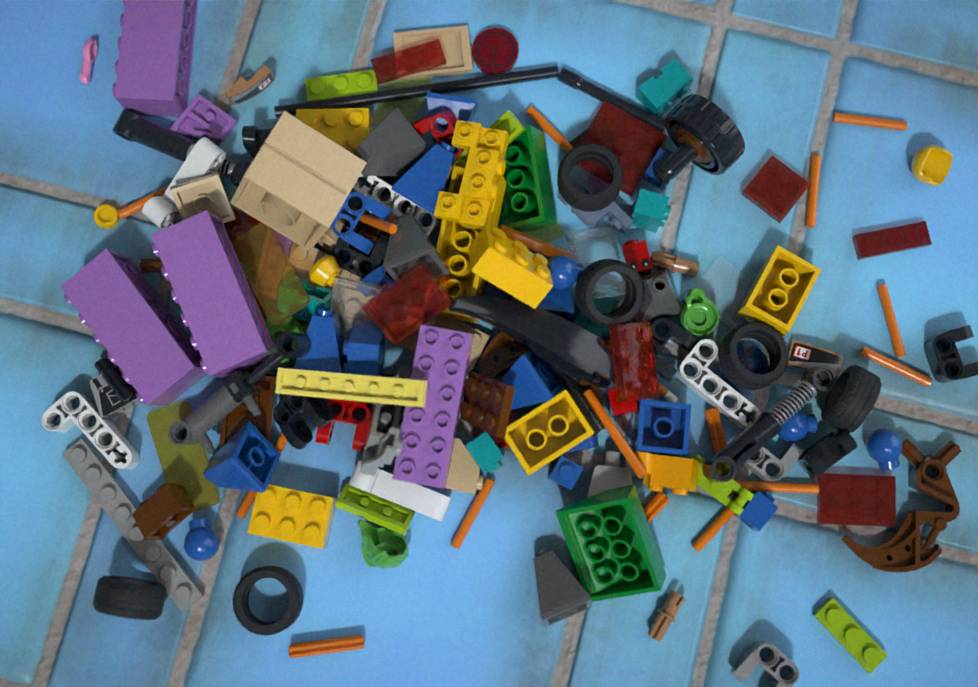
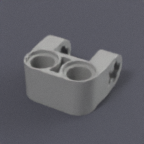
(781, 464)
(750, 660)

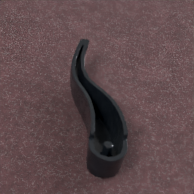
(547, 335)

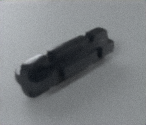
(114, 380)

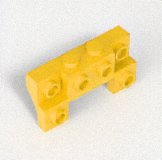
(480, 178)

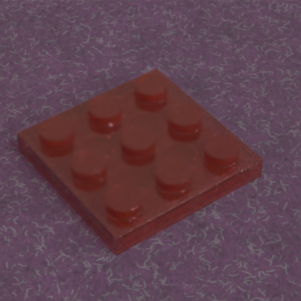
(628, 138)

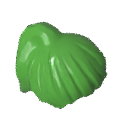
(698, 313)
(382, 546)

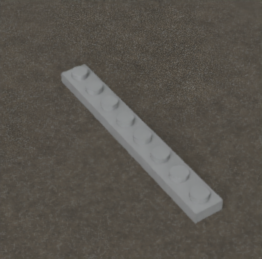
(120, 509)

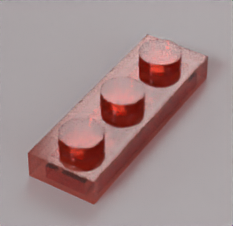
(408, 61)
(891, 240)

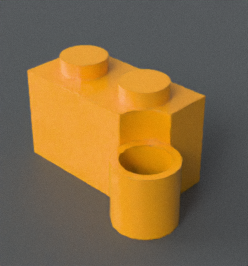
(669, 472)

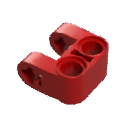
(441, 134)
(346, 416)

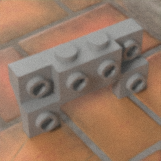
(383, 433)

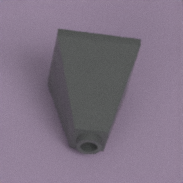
(391, 147)
(410, 247)
(659, 297)
(557, 589)

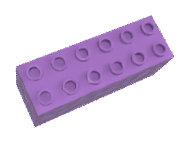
(155, 56)
(213, 295)
(134, 328)
(430, 430)

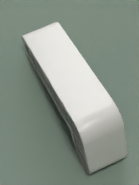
(203, 160)
(395, 201)
(721, 388)
(96, 434)
(402, 493)

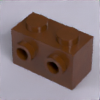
(163, 511)

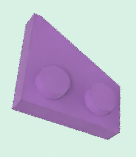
(204, 120)

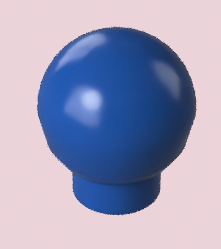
(564, 271)
(798, 427)
(885, 448)
(201, 541)

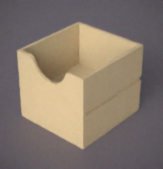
(298, 182)

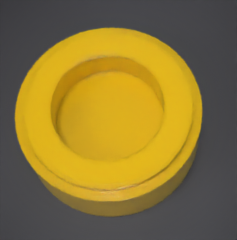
(106, 216)

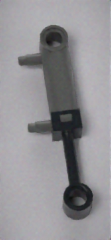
(237, 389)

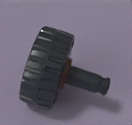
(702, 136)

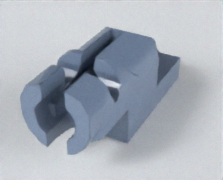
(617, 217)

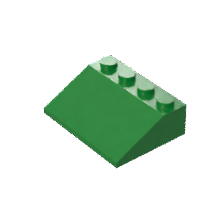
(528, 191)
(612, 544)

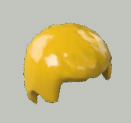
(931, 164)

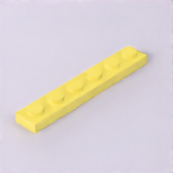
(351, 387)

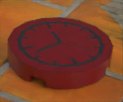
(495, 51)

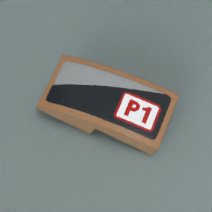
(243, 90)
(809, 356)

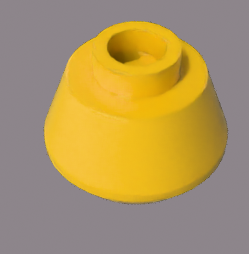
(325, 271)

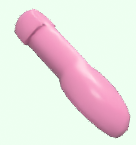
(89, 55)

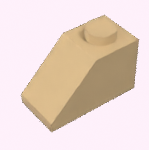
(463, 471)

